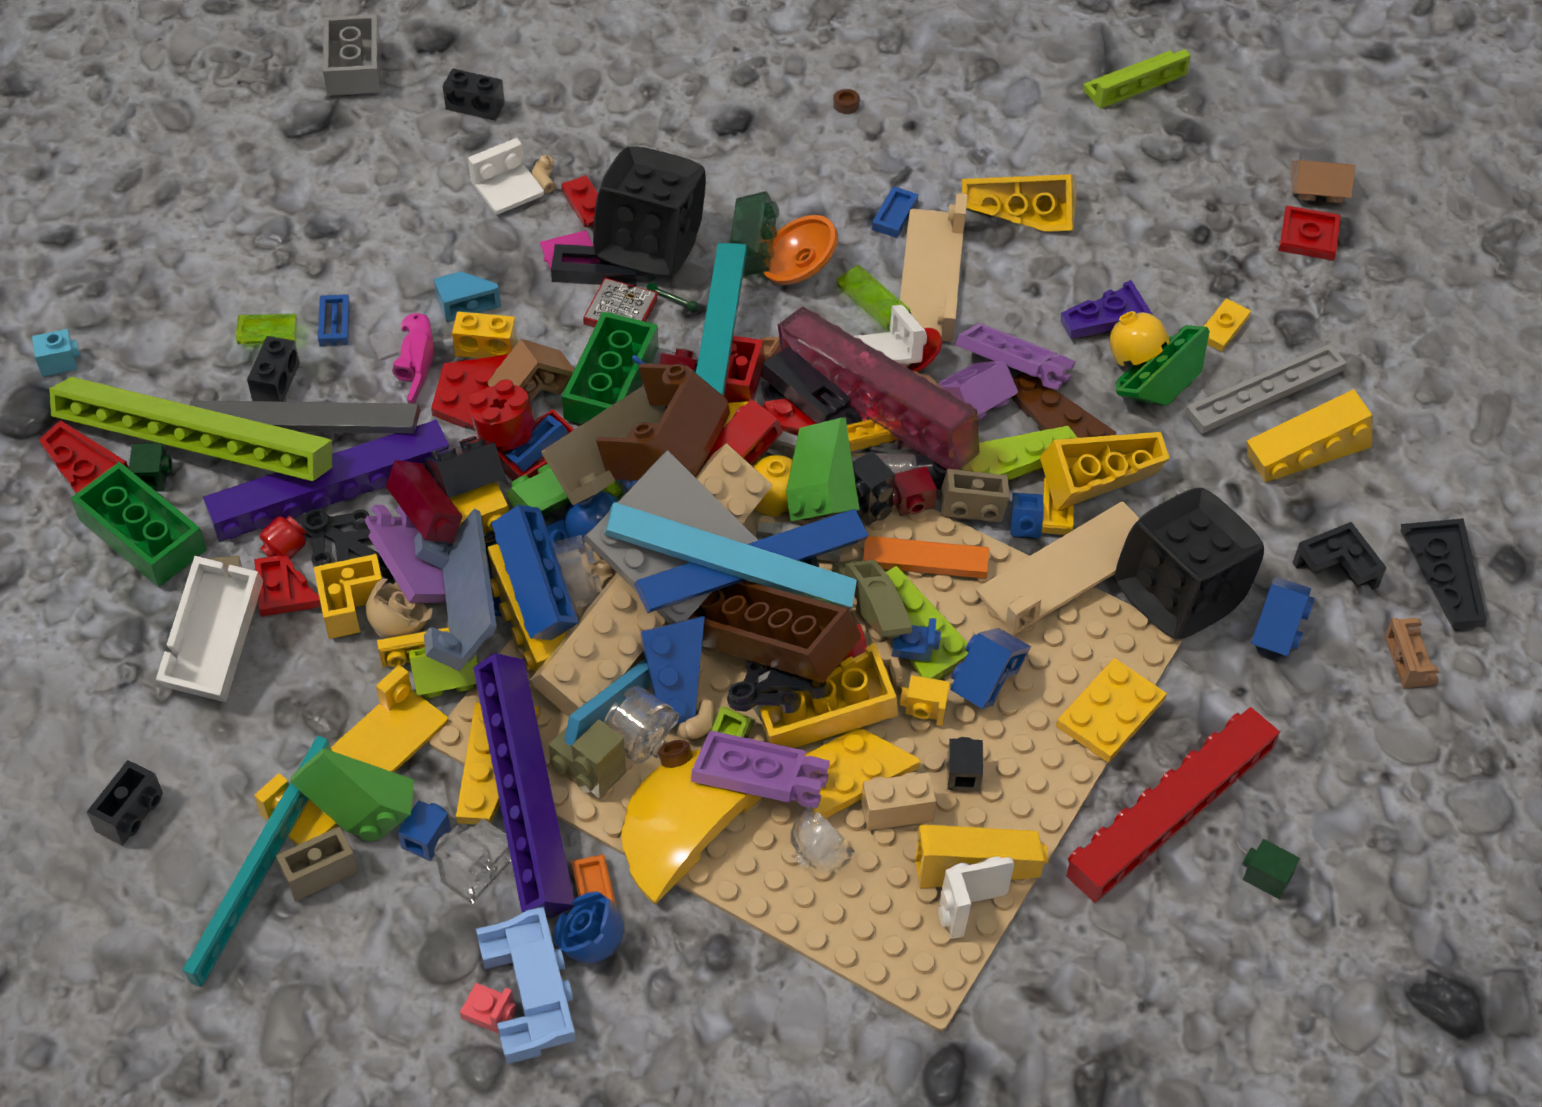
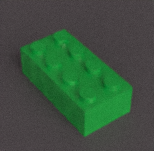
(606, 366)
(139, 524)

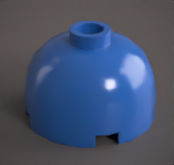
(586, 514)
(590, 929)

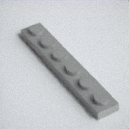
(1265, 388)

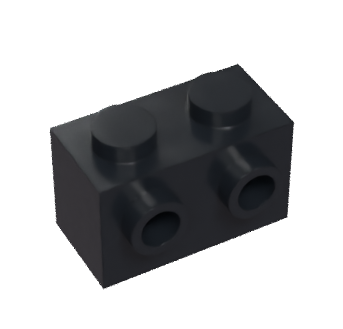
(874, 487)
(125, 802)

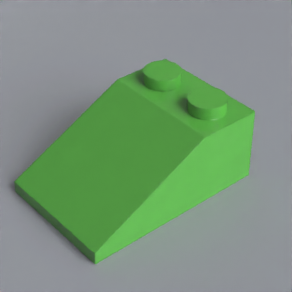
(822, 472)
(355, 793)

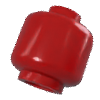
(282, 537)

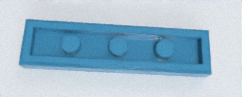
(600, 705)

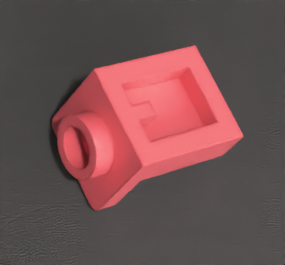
(488, 1007)

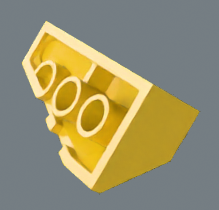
(1034, 201)

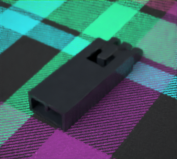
(590, 273)
(800, 381)

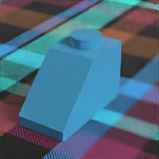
(465, 294)

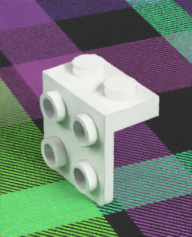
(904, 340)
(970, 884)

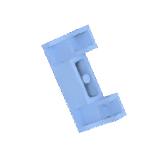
(543, 994)

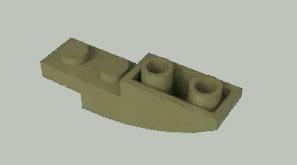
(876, 597)

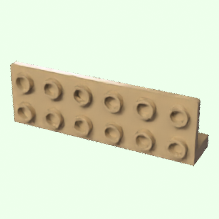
(933, 266)
(1059, 570)

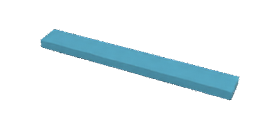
(729, 556)

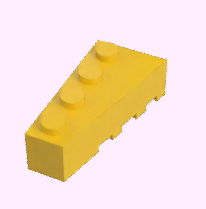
(1313, 438)
(1096, 465)
(535, 649)
(855, 698)

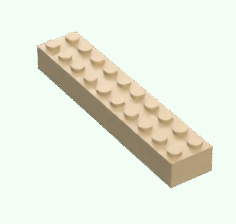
(608, 631)

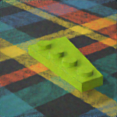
(1016, 454)
(919, 610)

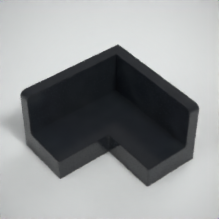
(1344, 546)

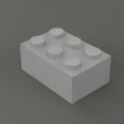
(351, 55)

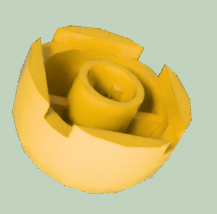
(1137, 338)
(777, 471)

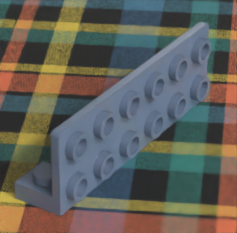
(466, 593)

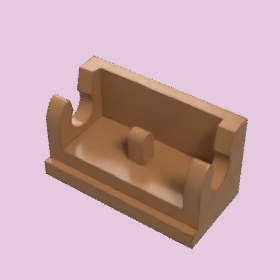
(1410, 653)

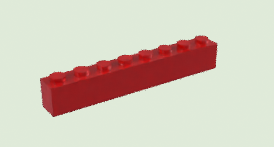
(1171, 804)

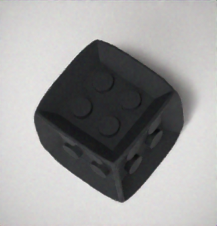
(649, 211)
(1189, 562)

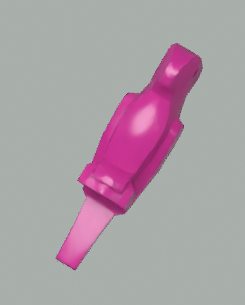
(415, 353)

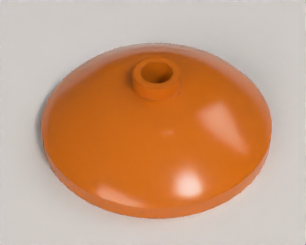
(802, 249)

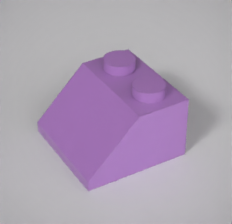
(982, 385)

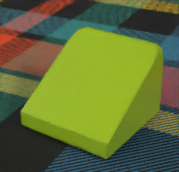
(732, 722)

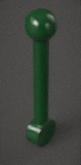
(692, 305)

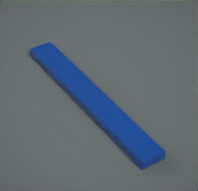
(798, 544)

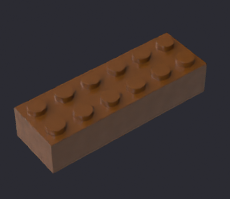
(778, 629)

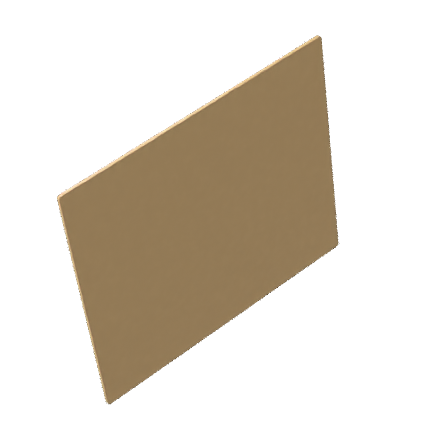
(870, 914)

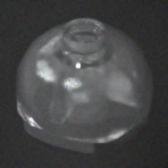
(818, 843)

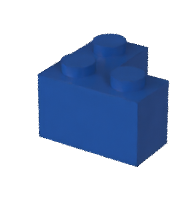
(1281, 616)
(989, 662)

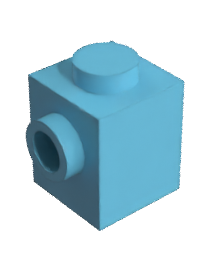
(55, 352)

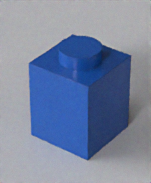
(424, 829)

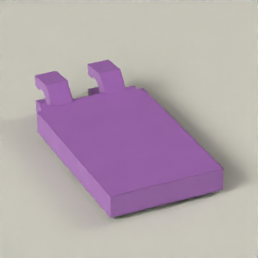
(1017, 354)
(395, 544)
(760, 769)

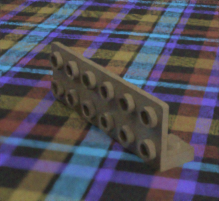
(576, 455)

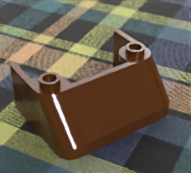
(686, 429)

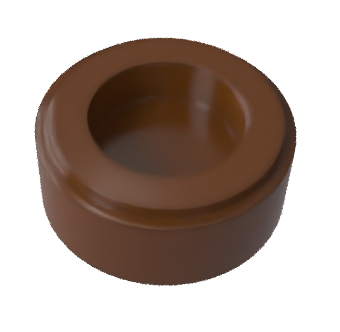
(846, 101)
(675, 753)

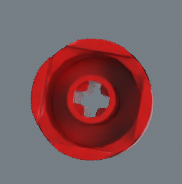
(502, 415)

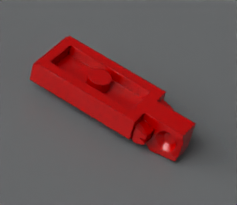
(581, 198)

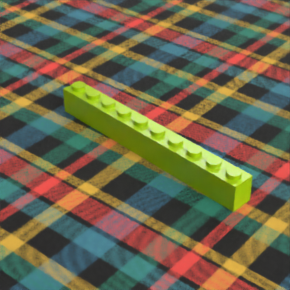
(192, 428)

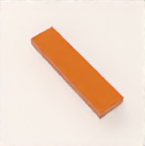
(928, 556)

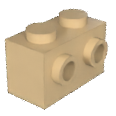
(898, 801)

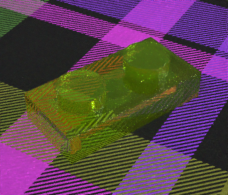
(255, 328)

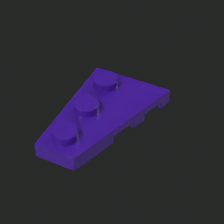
(1104, 313)

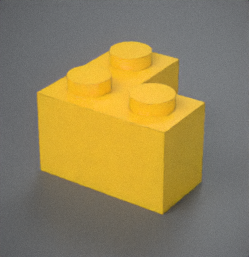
(343, 588)

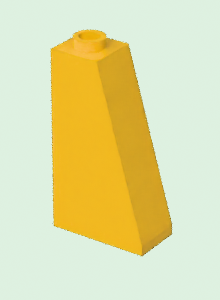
(946, 846)

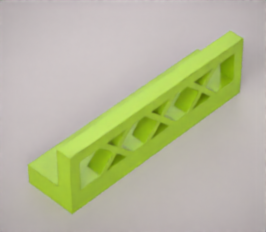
(1138, 78)

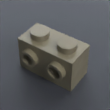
(974, 495)
(317, 863)

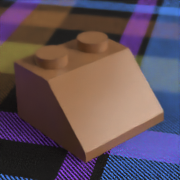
(1322, 179)

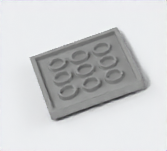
(675, 495)

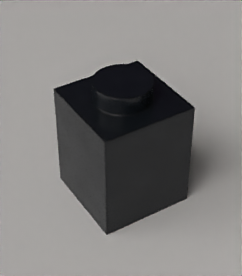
(964, 764)

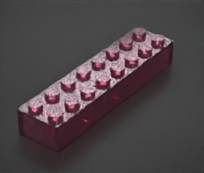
(886, 390)

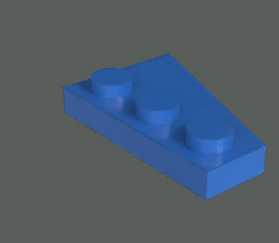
(674, 663)

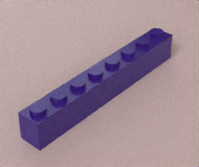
(352, 474)
(523, 785)

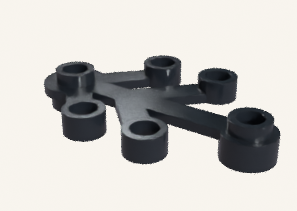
(343, 541)
(747, 694)

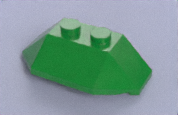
(1169, 372)

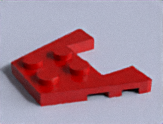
(458, 383)

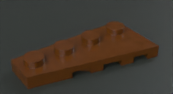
(1054, 410)

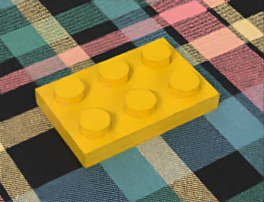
(1111, 710)

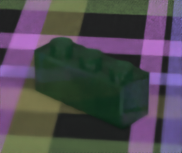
(756, 227)

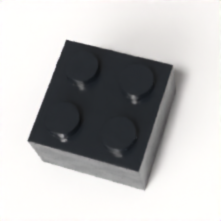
(465, 466)

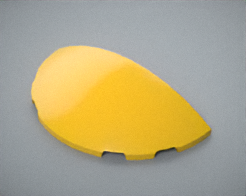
(673, 823)

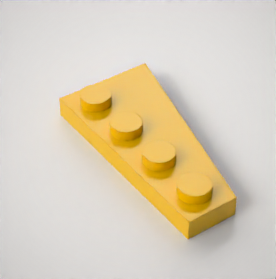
(478, 787)

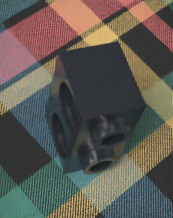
(473, 94)
(273, 370)

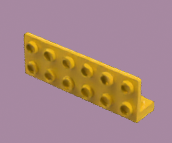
(382, 738)

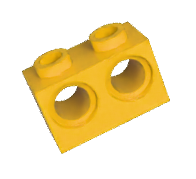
(483, 335)

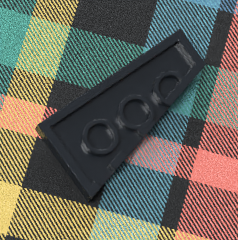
(1449, 568)

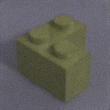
(593, 760)

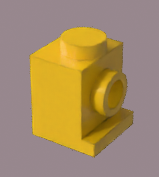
(926, 698)

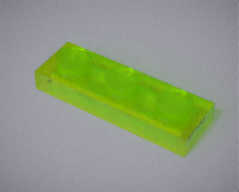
(869, 294)

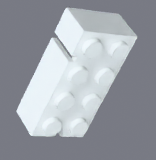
(210, 629)

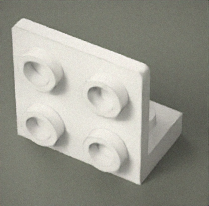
(503, 177)

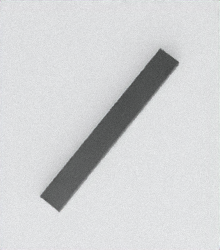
(323, 415)

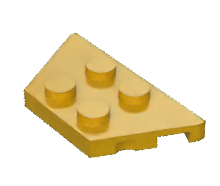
(857, 759)

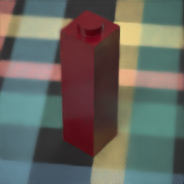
(424, 501)

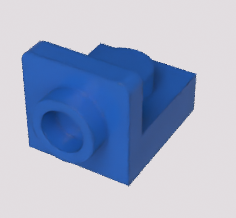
(1026, 515)
(917, 644)

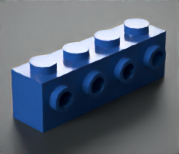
(534, 573)

